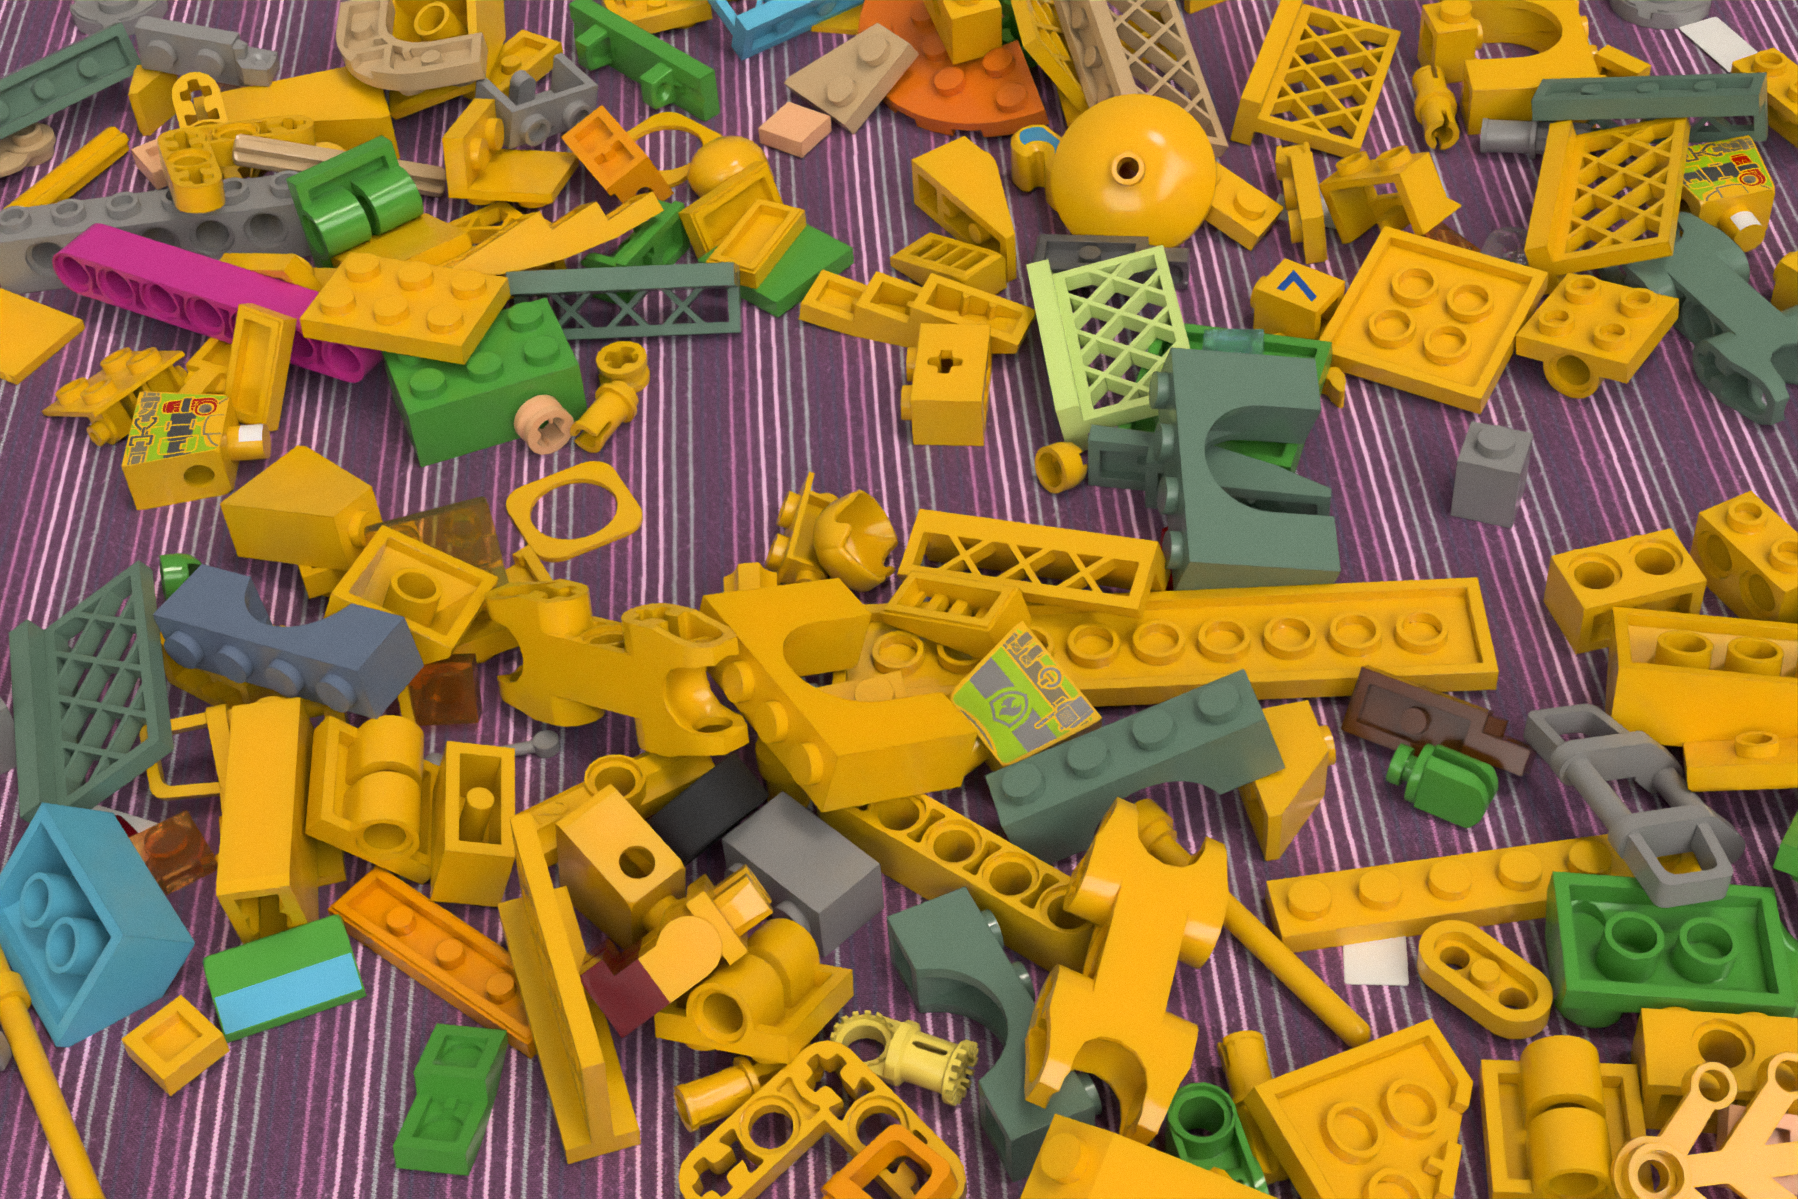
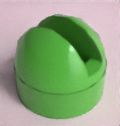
(175, 570)

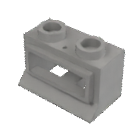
(534, 117)

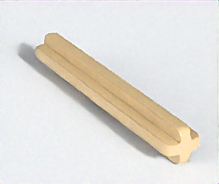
(284, 155)

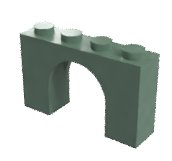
(1210, 535)

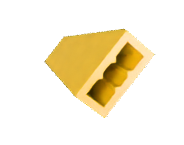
(337, 102)
(264, 855)

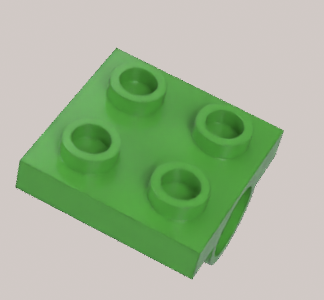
(353, 199)

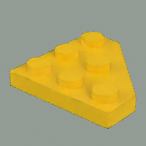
(1370, 1119)

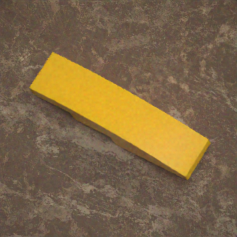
(533, 242)
(894, 309)

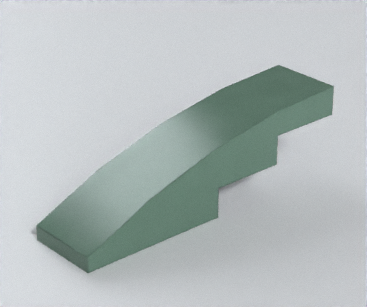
(1127, 461)

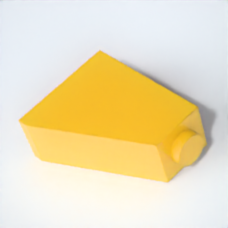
(302, 513)

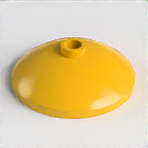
(1173, 178)

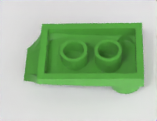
(1624, 953)

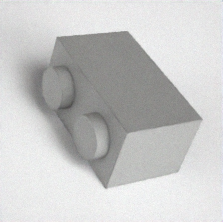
(807, 870)

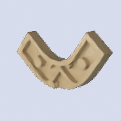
(400, 65)

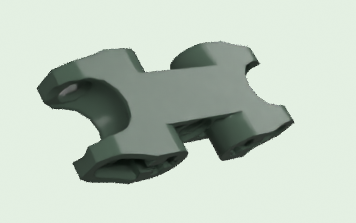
(1737, 334)

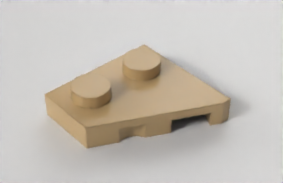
(854, 76)

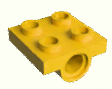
(1594, 332)
(373, 793)
(762, 1002)
(1558, 1121)

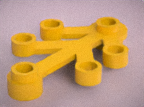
(1742, 1159)

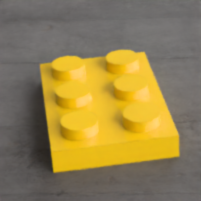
(406, 307)

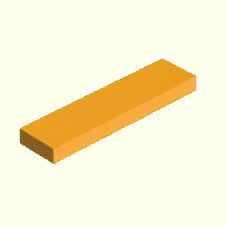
(437, 952)

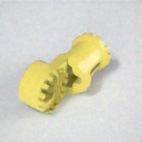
(912, 1054)

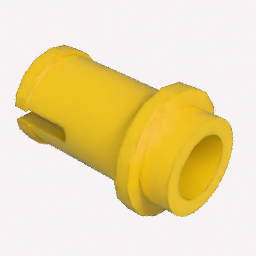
(612, 406)

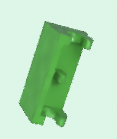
(651, 243)

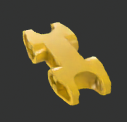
(638, 668)
(1115, 1011)

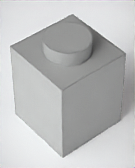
(1491, 474)

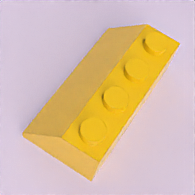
(1701, 675)

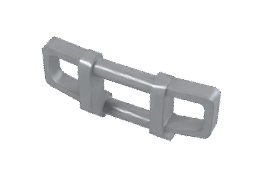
(1639, 836)

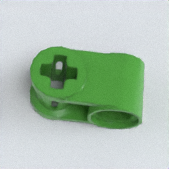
(1228, 1149)

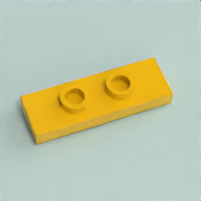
(1747, 763)

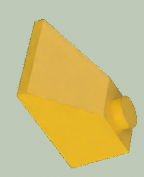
(420, 583)

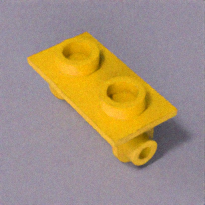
(794, 552)

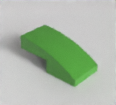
(453, 1099)

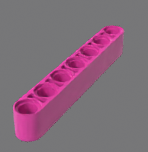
(195, 293)

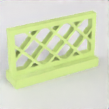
(1063, 339)

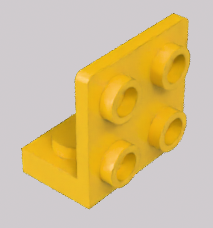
(487, 174)

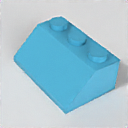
(86, 923)

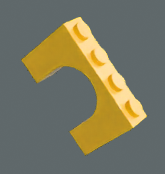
(1506, 85)
(832, 745)

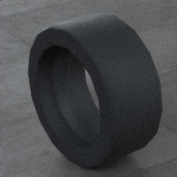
(708, 808)

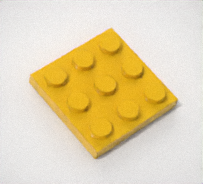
(1433, 318)

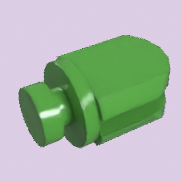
(1444, 782)

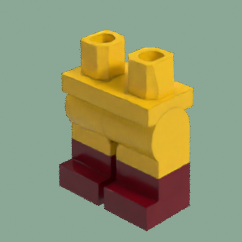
(677, 952)

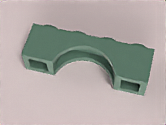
(1199, 737)
(957, 965)

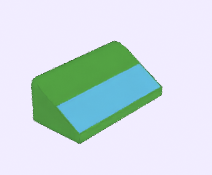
(283, 977)

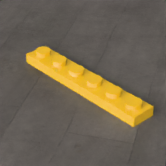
(1415, 894)

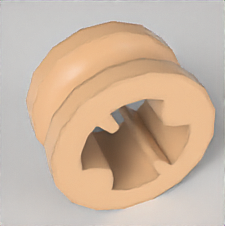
(533, 414)

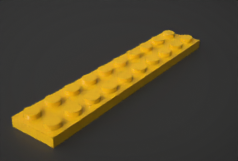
(1284, 637)

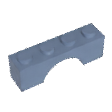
(344, 661)

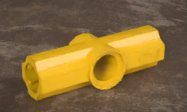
(644, 781)

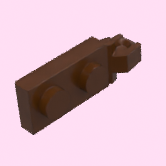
(1405, 712)

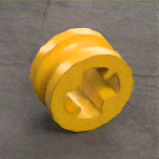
(623, 362)

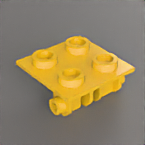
(113, 392)

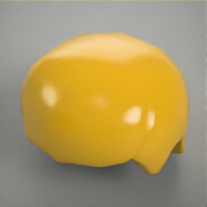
(720, 161)
(854, 540)

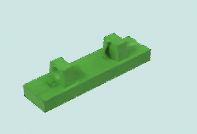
(659, 67)

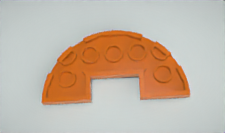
(974, 95)

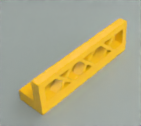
(1040, 551)

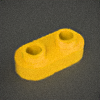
(1488, 981)

